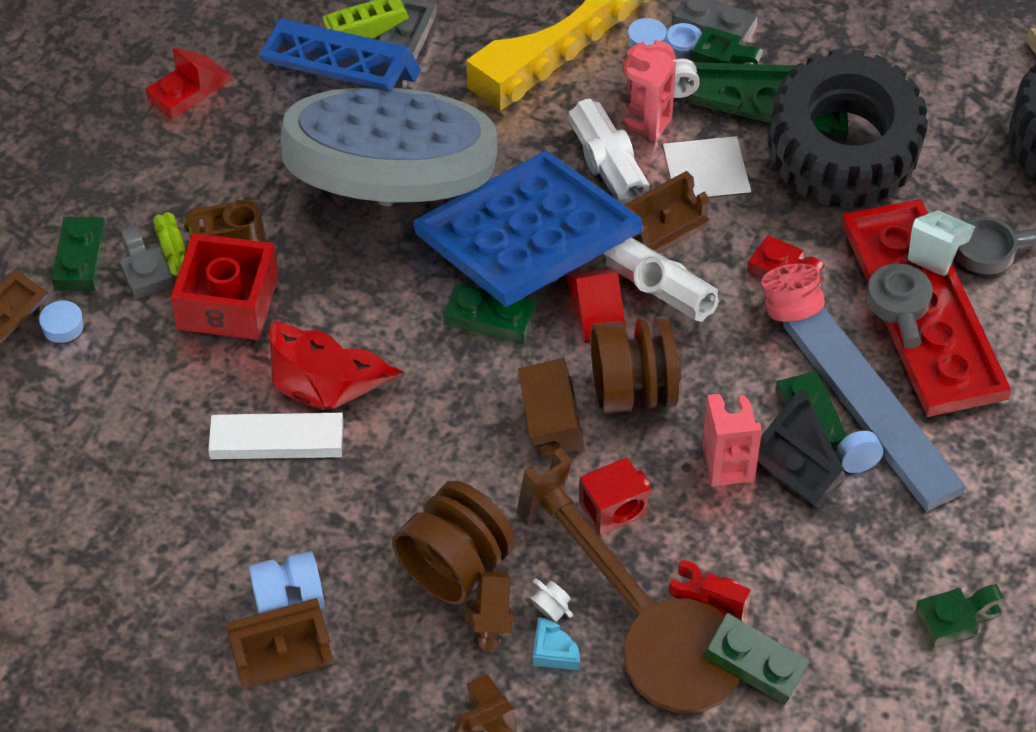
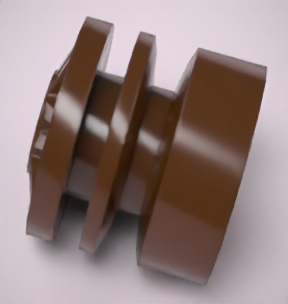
(634, 364)
(453, 542)

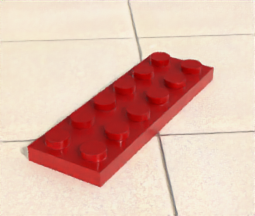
(955, 361)

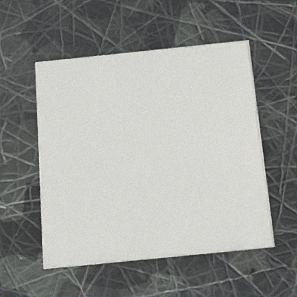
(713, 164)

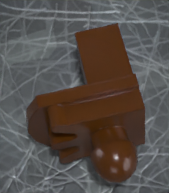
(491, 610)
(490, 711)

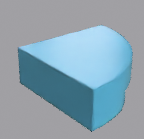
(554, 647)

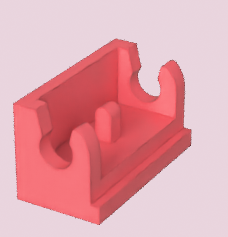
(651, 93)
(730, 442)

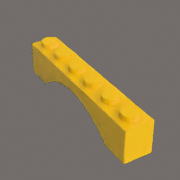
(514, 65)

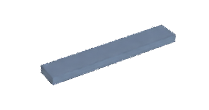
(876, 409)

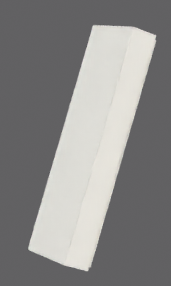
(276, 436)

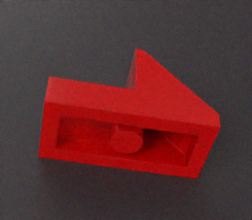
(188, 84)

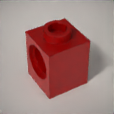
(614, 495)

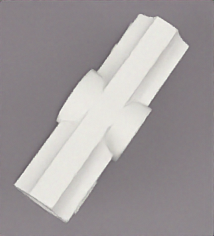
(608, 151)
(676, 285)

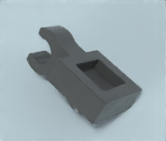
(143, 269)

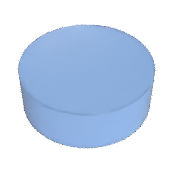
(647, 31)
(683, 39)
(61, 321)
(859, 451)

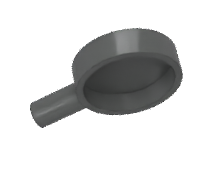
(992, 245)
(901, 297)

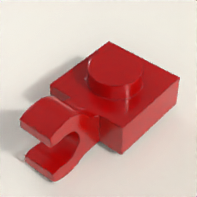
(777, 253)
(721, 593)

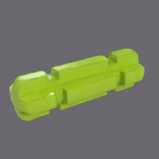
(170, 242)

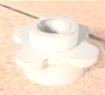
(550, 600)

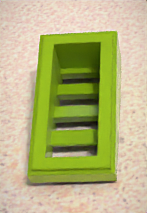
(368, 18)

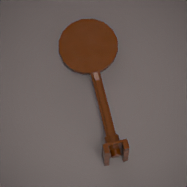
(667, 637)

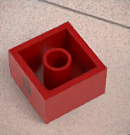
(225, 286)

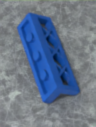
(343, 49)

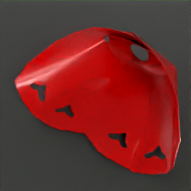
(325, 375)

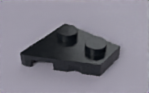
(799, 452)

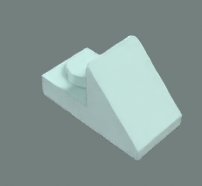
(936, 240)

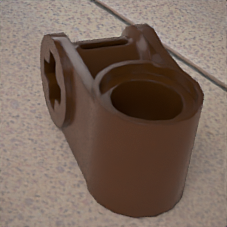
(231, 220)

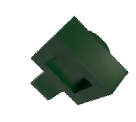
(724, 47)
(953, 617)

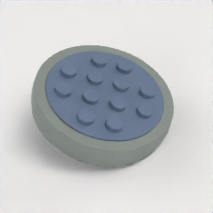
(388, 144)

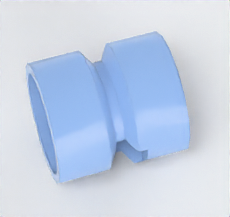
(270, 579)

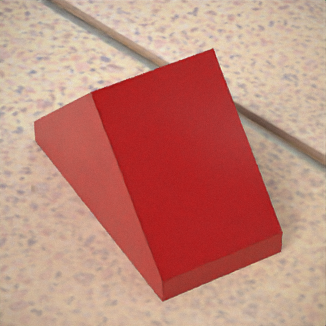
(595, 298)

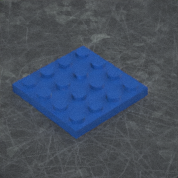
(527, 227)

